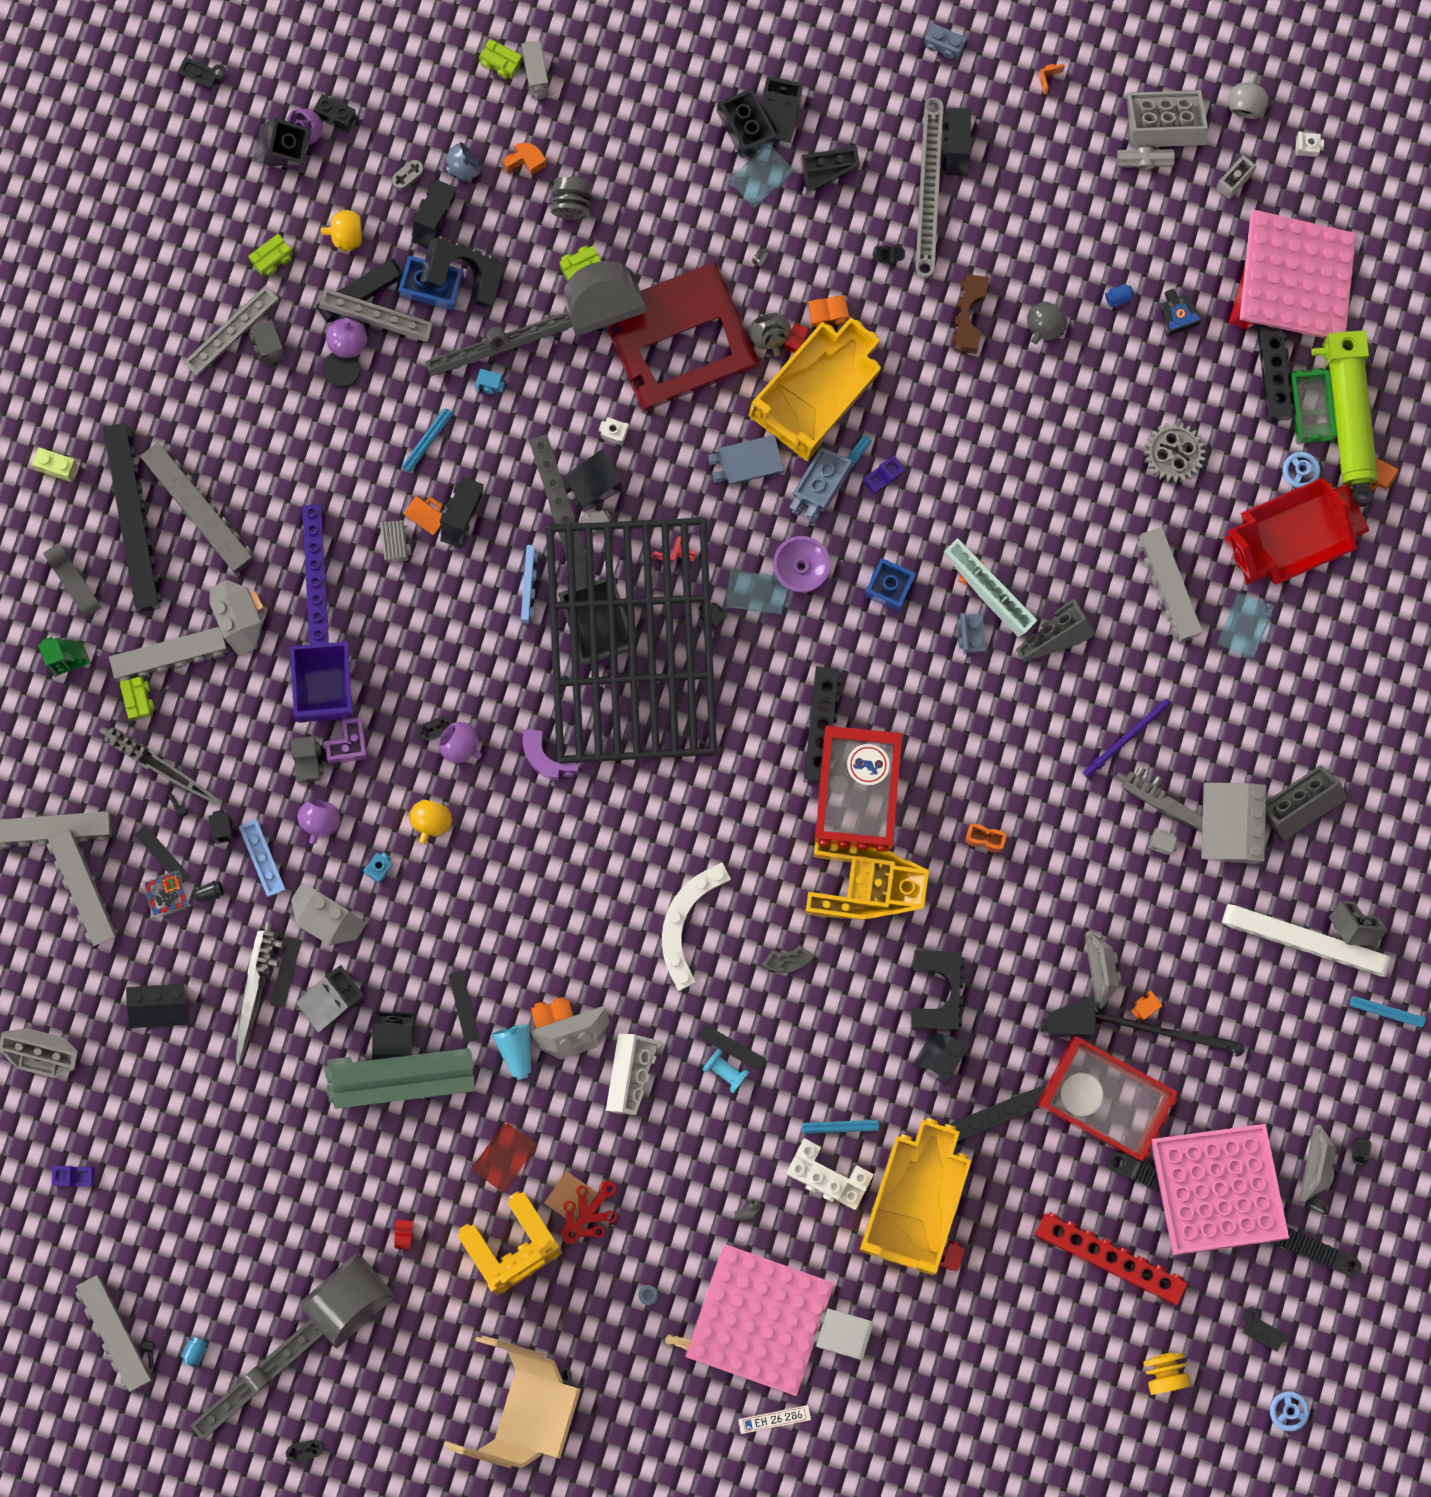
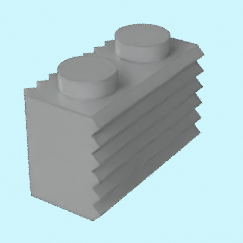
(1236, 177)
(394, 541)

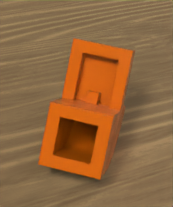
(527, 155)

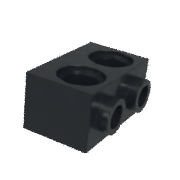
(335, 113)
(221, 827)

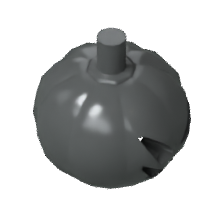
(1046, 321)
(770, 332)

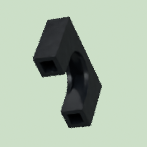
(485, 269)
(947, 965)

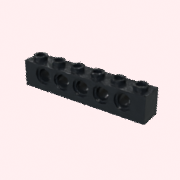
(1274, 410)
(823, 676)

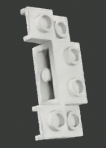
(826, 1181)

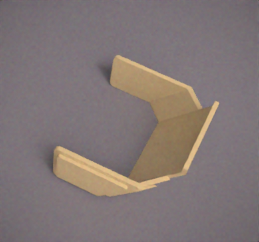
(534, 1414)

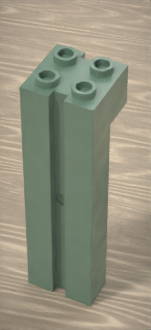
(398, 1078)

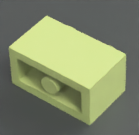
(54, 464)

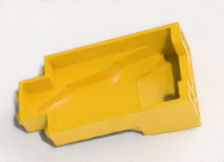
(817, 386)
(917, 1198)

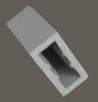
(535, 69)

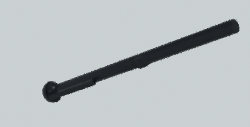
(1199, 1038)

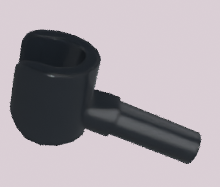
(180, 810)
(149, 1346)

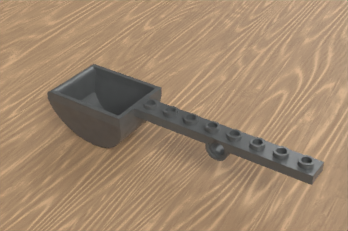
(594, 299)
(563, 514)
(335, 1310)

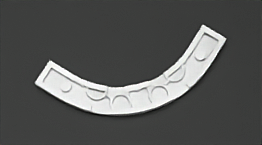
(675, 920)

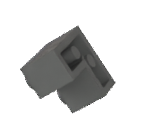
(268, 343)
(306, 759)
(1356, 927)

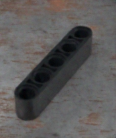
(368, 285)

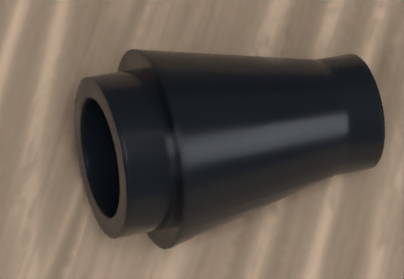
(209, 891)

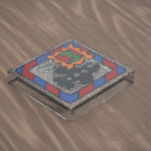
(166, 894)

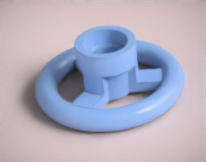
(1302, 463)
(1296, 1414)

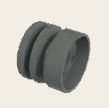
(571, 198)

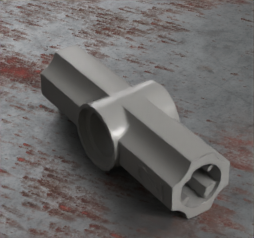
(1145, 158)

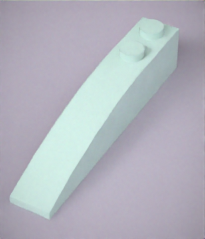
(990, 589)

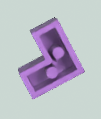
(351, 747)

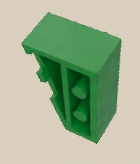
(63, 655)

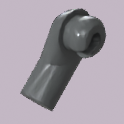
(749, 1212)

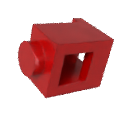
(952, 1256)

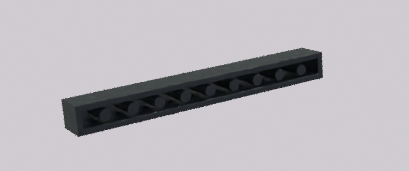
(131, 517)

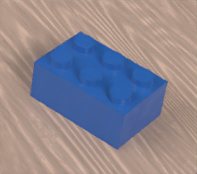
(443, 297)

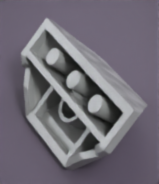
(236, 616)
(325, 917)
(1102, 969)
(572, 1034)
(38, 1052)
(1318, 1165)

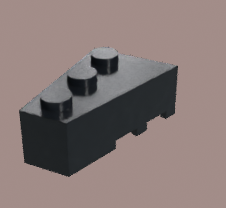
(958, 141)
(827, 167)
(432, 212)
(460, 511)

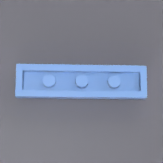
(529, 576)
(262, 858)

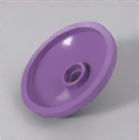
(802, 551)

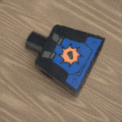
(1178, 313)

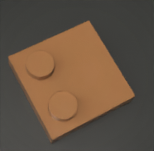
(565, 1191)

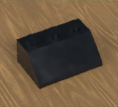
(746, 122)
(157, 1005)

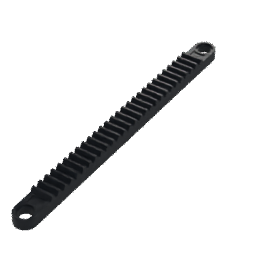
(1296, 1243)

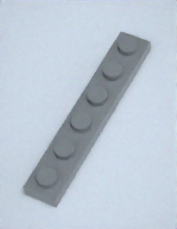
(375, 315)
(231, 331)

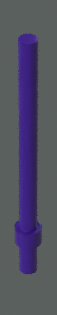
(1100, 761)

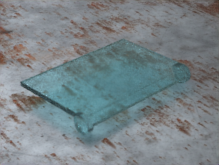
(761, 175)
(755, 592)
(1245, 625)

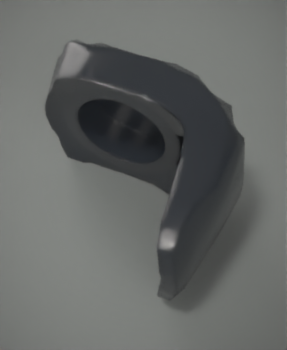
(888, 254)
(1361, 1151)

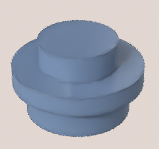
(648, 1295)

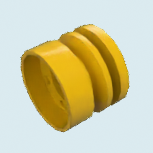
(1167, 1373)

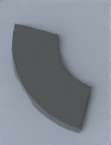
(788, 961)

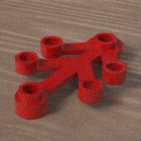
(586, 1213)

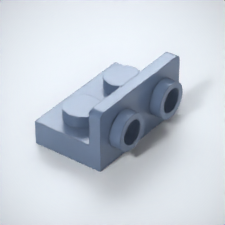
(944, 41)
(972, 633)

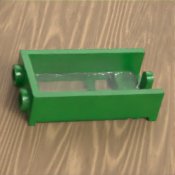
(1313, 406)

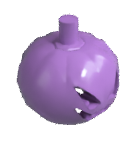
(346, 337)
(459, 742)
(318, 819)

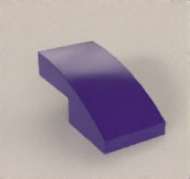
(883, 474)
(73, 1176)

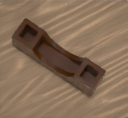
(967, 335)

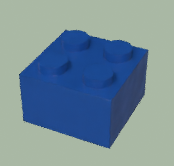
(890, 584)

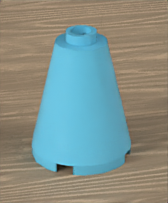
(515, 1049)

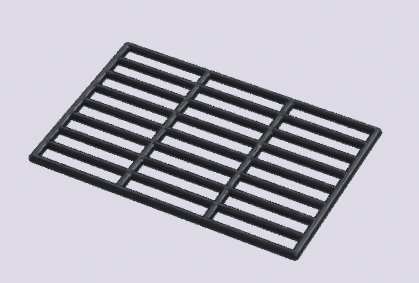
(630, 602)

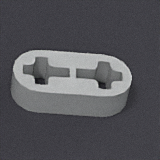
(404, 172)

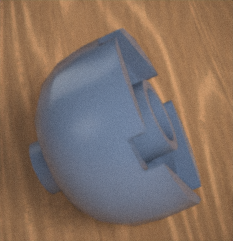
(461, 163)

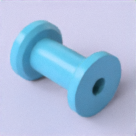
(725, 1070)

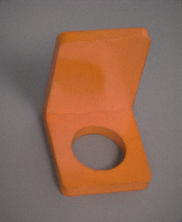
(1049, 70)

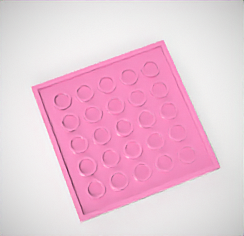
(1297, 275)
(1219, 1189)
(759, 1320)

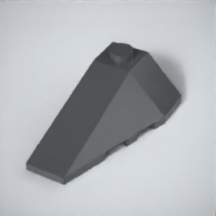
(1063, 631)

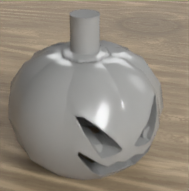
(1249, 98)

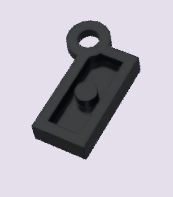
(200, 73)
(1262, 1331)

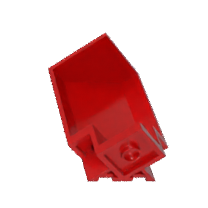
(1296, 532)

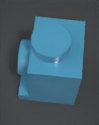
(489, 382)
(379, 874)

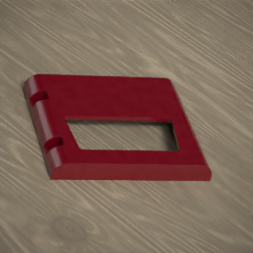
(675, 308)

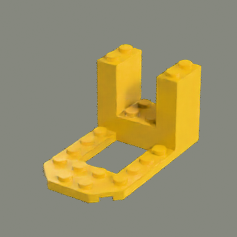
(521, 1264)

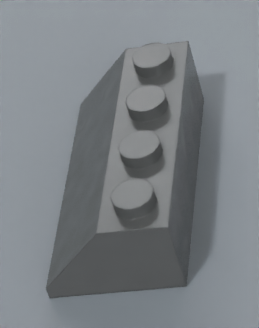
(1304, 802)

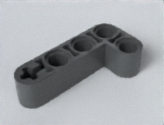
(72, 580)

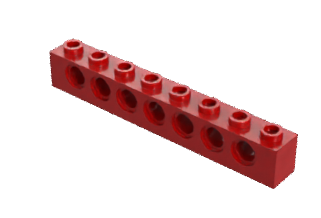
(1176, 1284)

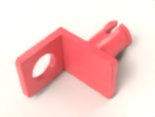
(675, 553)

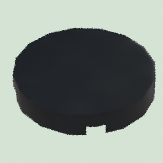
(341, 371)

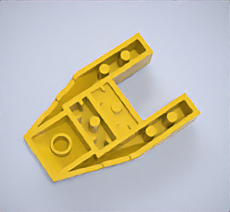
(877, 885)

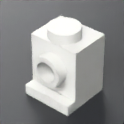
(1303, 148)
(617, 436)

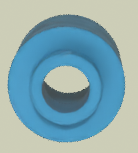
(194, 1351)

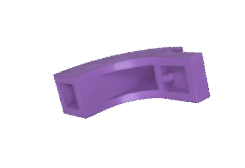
(540, 762)

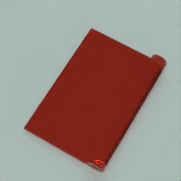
(504, 1157)

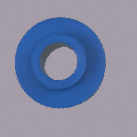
(1119, 295)

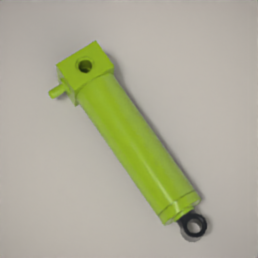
(1346, 358)

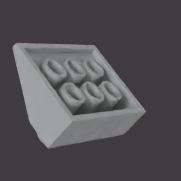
(1166, 118)
(1234, 822)

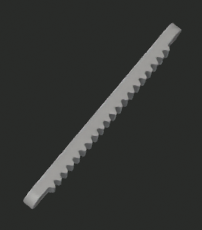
(929, 188)

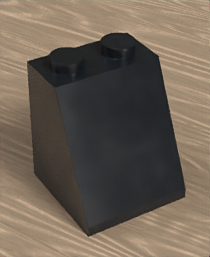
(281, 143)
(593, 481)
(1071, 1020)
(392, 1035)
(940, 1056)

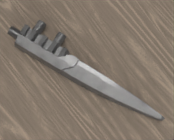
(148, 759)
(1155, 797)
(255, 981)

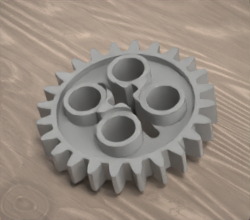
(1166, 467)

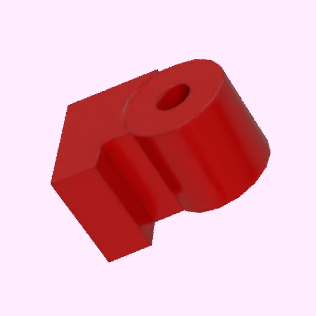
(796, 338)
(403, 1234)

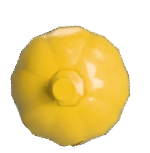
(345, 230)
(430, 819)

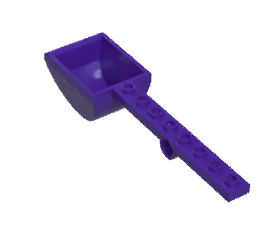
(322, 668)

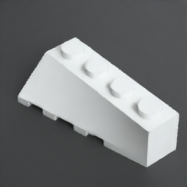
(630, 1072)

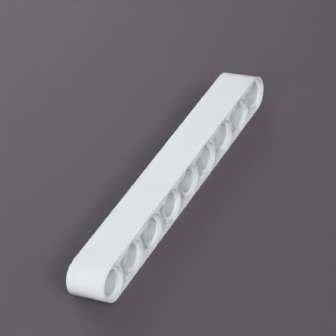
(1306, 940)

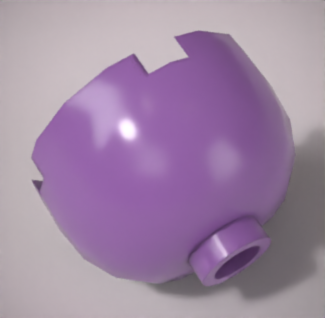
(308, 119)

